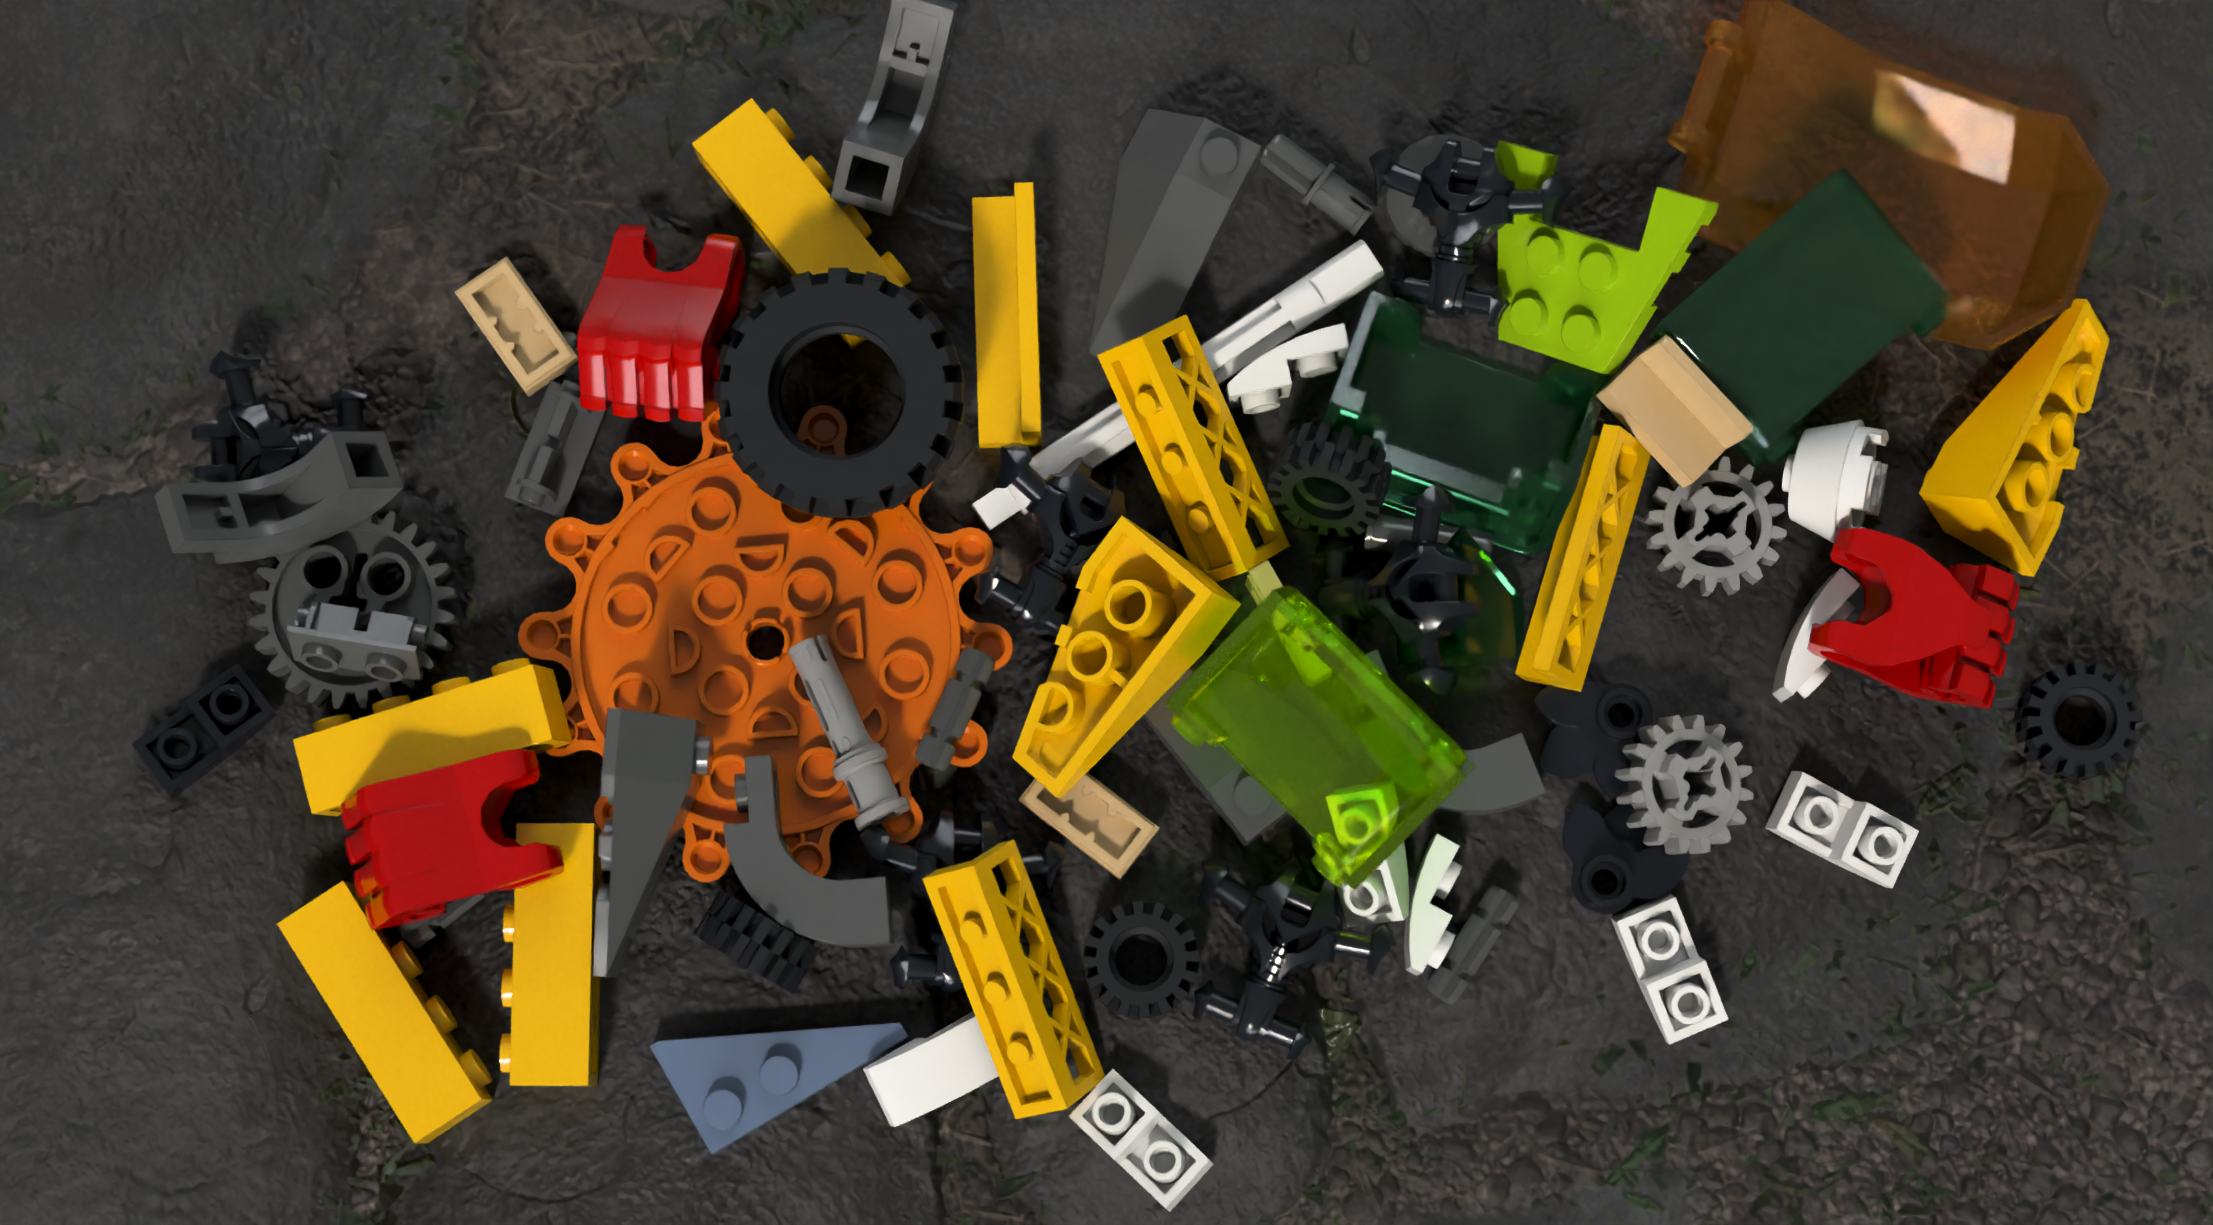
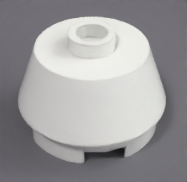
(1835, 477)

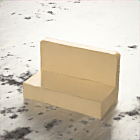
(1674, 410)

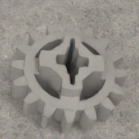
(1731, 545)
(1684, 784)

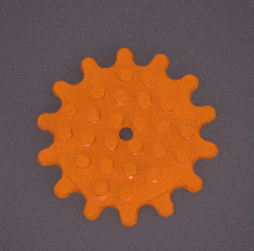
(710, 560)

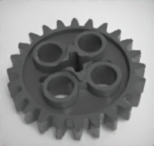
(295, 585)

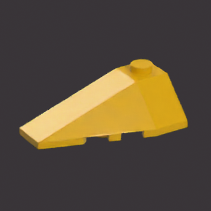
(2006, 460)
(1128, 640)

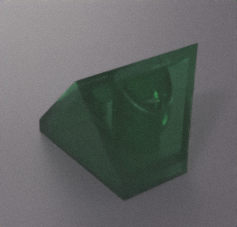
(1497, 631)

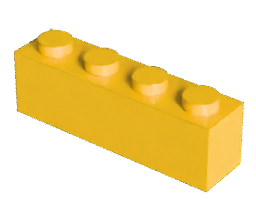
(789, 199)
(455, 724)
(552, 972)
(387, 1013)

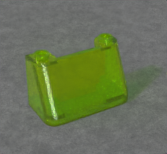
(1321, 733)

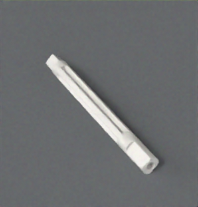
(1226, 354)

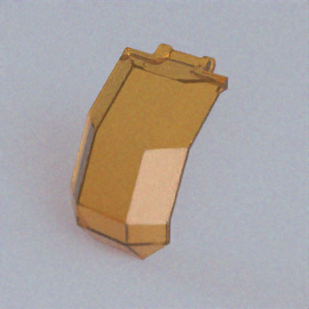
(1977, 186)

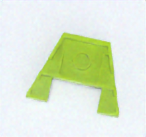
(1582, 293)

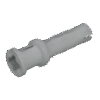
(858, 760)

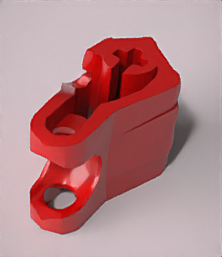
(655, 331)
(1921, 624)
(442, 838)

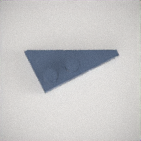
(750, 1079)

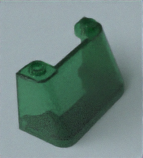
(1805, 311)
(1484, 434)

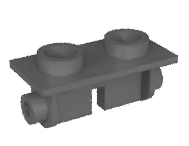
(555, 451)
(328, 639)

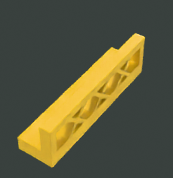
(1007, 319)
(1187, 456)
(1584, 562)
(1009, 986)

